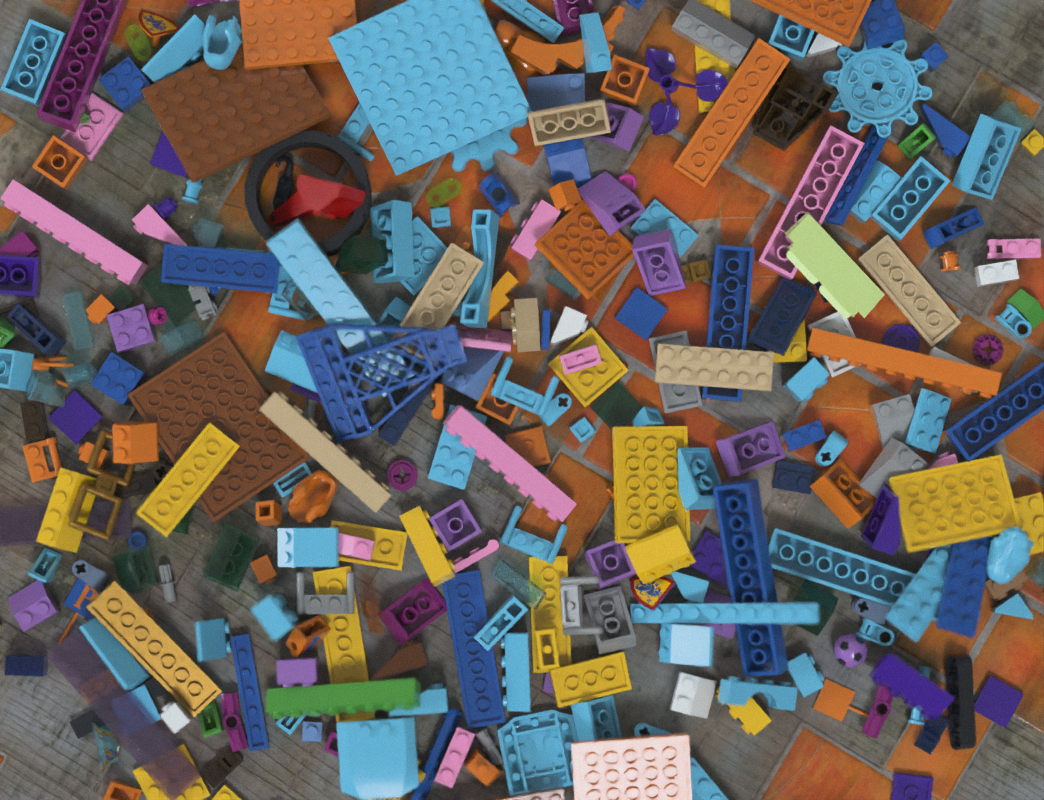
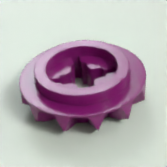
(981, 356)
(408, 468)

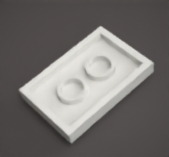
(836, 324)

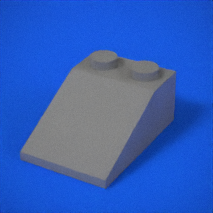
(894, 419)
(893, 461)
(609, 610)

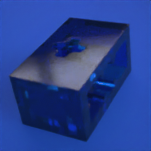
(26, 665)

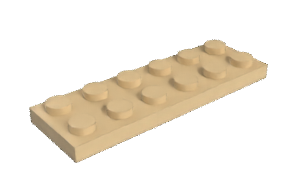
(909, 291)
(441, 293)
(714, 367)

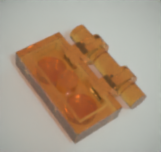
(370, 613)

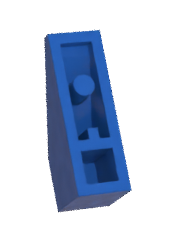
(947, 135)
(953, 228)

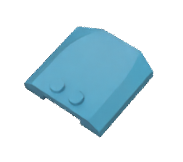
(538, 751)
(378, 757)

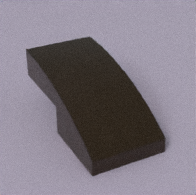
(222, 767)

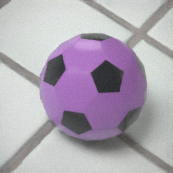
(850, 650)

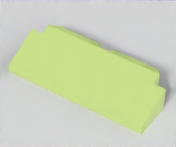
(825, 261)

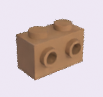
(999, 591)

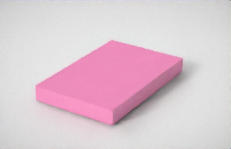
(92, 135)
(485, 338)

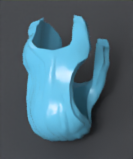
(221, 42)
(1008, 555)

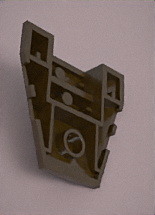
(792, 108)

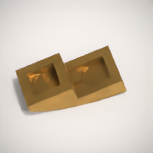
(696, 271)

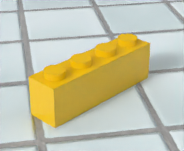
(427, 546)

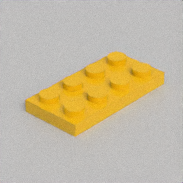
(388, 548)
(590, 679)

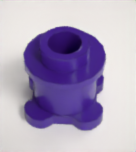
(166, 207)

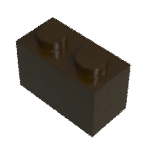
(34, 421)

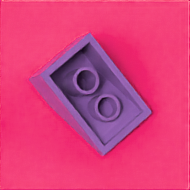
(659, 262)
(750, 449)

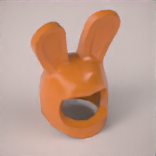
(506, 30)

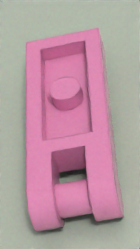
(1014, 248)
(475, 555)

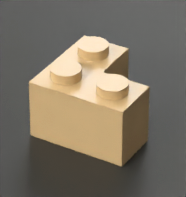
(526, 329)

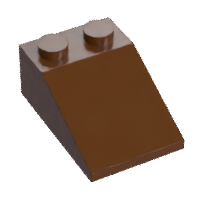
(406, 659)

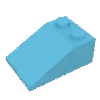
(696, 478)
(308, 547)
(212, 639)
(686, 644)
(432, 700)

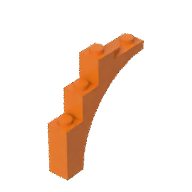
(544, 56)

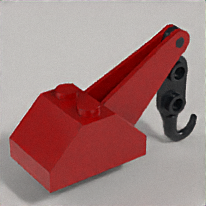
(312, 198)

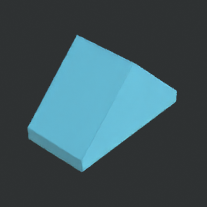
(45, 565)
(1013, 606)

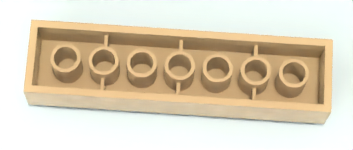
(325, 452)

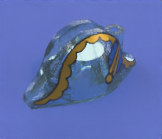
(107, 746)

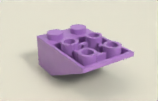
(611, 202)

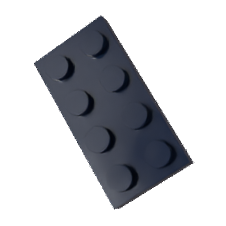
(783, 316)

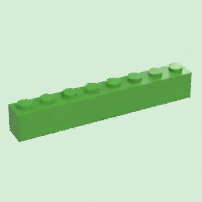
(343, 697)

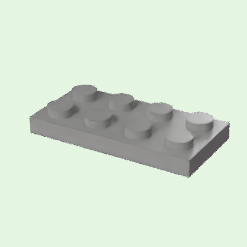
(675, 396)

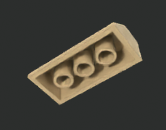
(569, 122)

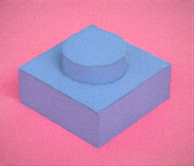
(312, 731)

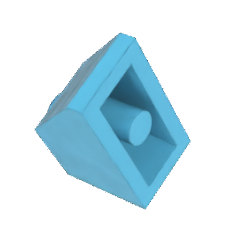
(690, 587)

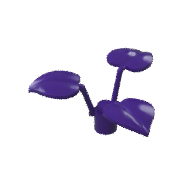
(661, 63)

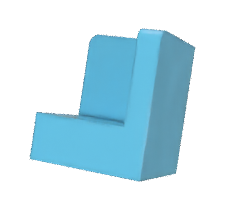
(648, 417)

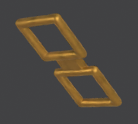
(103, 488)

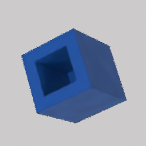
(934, 56)

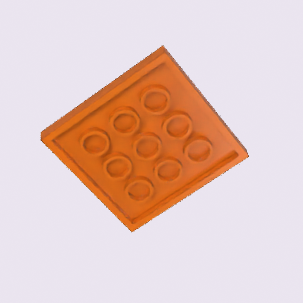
(585, 250)

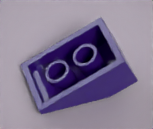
(883, 523)

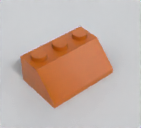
(842, 494)

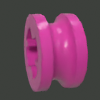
(157, 315)

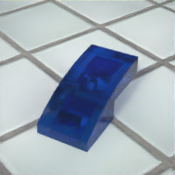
(930, 733)

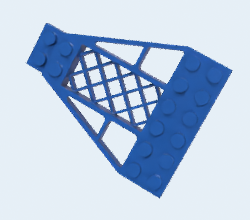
(335, 378)

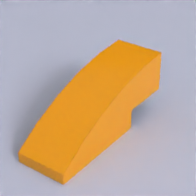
(498, 295)

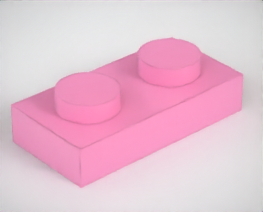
(580, 359)

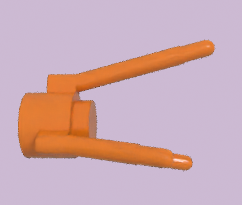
(43, 364)

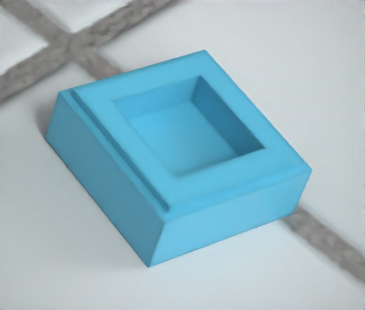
(440, 217)
(582, 429)

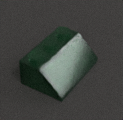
(231, 557)

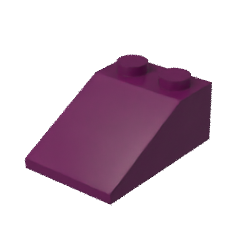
(568, 13)
(413, 611)

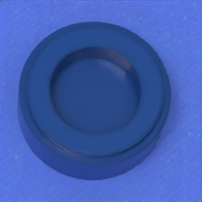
(138, 541)

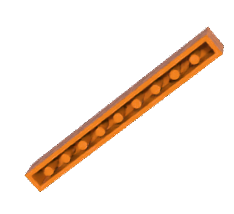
(904, 362)

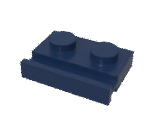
(793, 477)

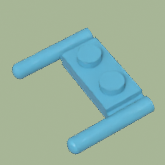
(354, 130)
(278, 303)
(521, 396)
(530, 543)

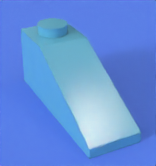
(594, 43)
(501, 621)

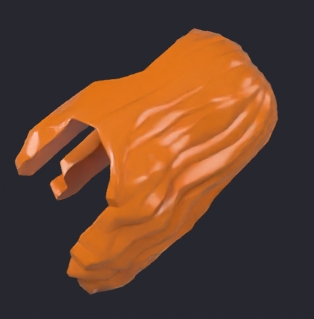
(312, 496)

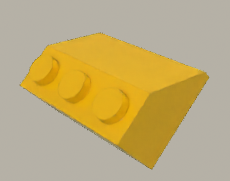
(660, 554)

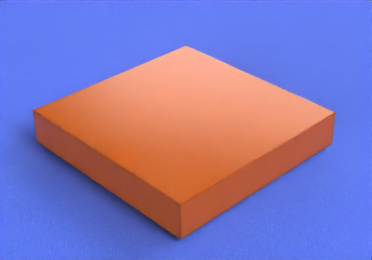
(530, 445)

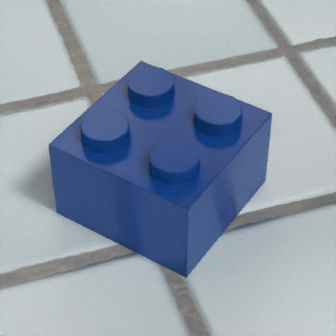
(881, 24)
(125, 84)
(118, 378)

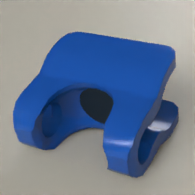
(498, 193)

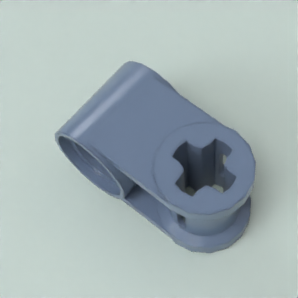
(92, 577)
(873, 610)

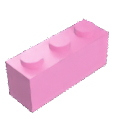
(540, 222)
(454, 756)

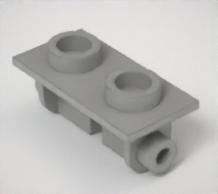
(206, 306)

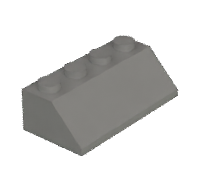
(713, 33)

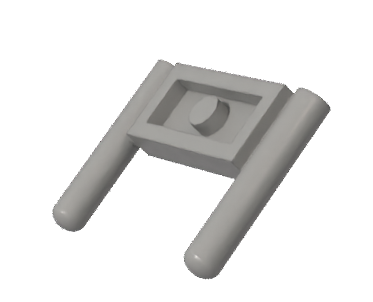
(325, 602)
(572, 605)

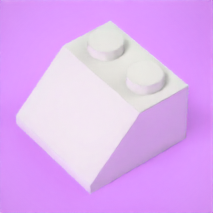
(569, 326)
(693, 695)

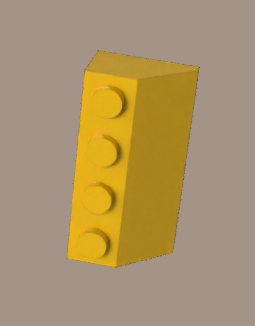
(55, 525)

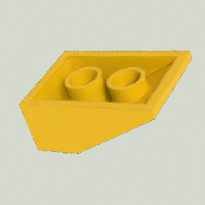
(797, 350)

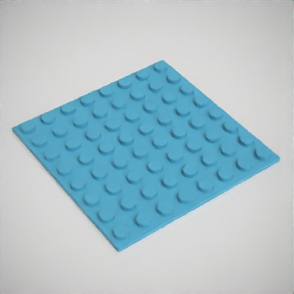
(430, 78)

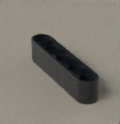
(961, 709)

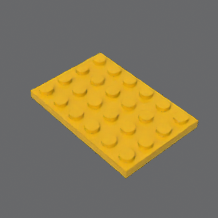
(647, 481)
(955, 503)

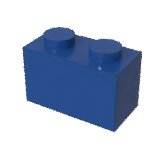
(804, 435)

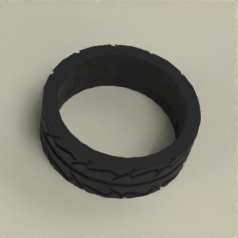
(308, 139)

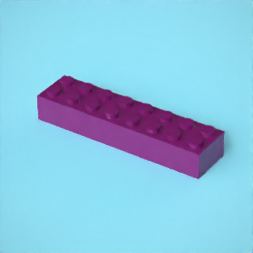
(80, 62)

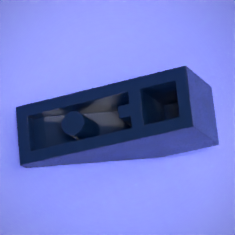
(36, 330)

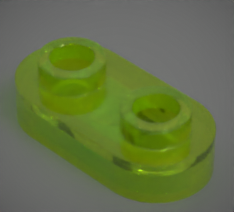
(139, 43)
(442, 191)

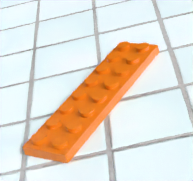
(731, 112)

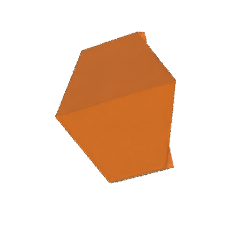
(122, 791)

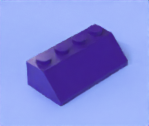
(20, 276)
(910, 686)

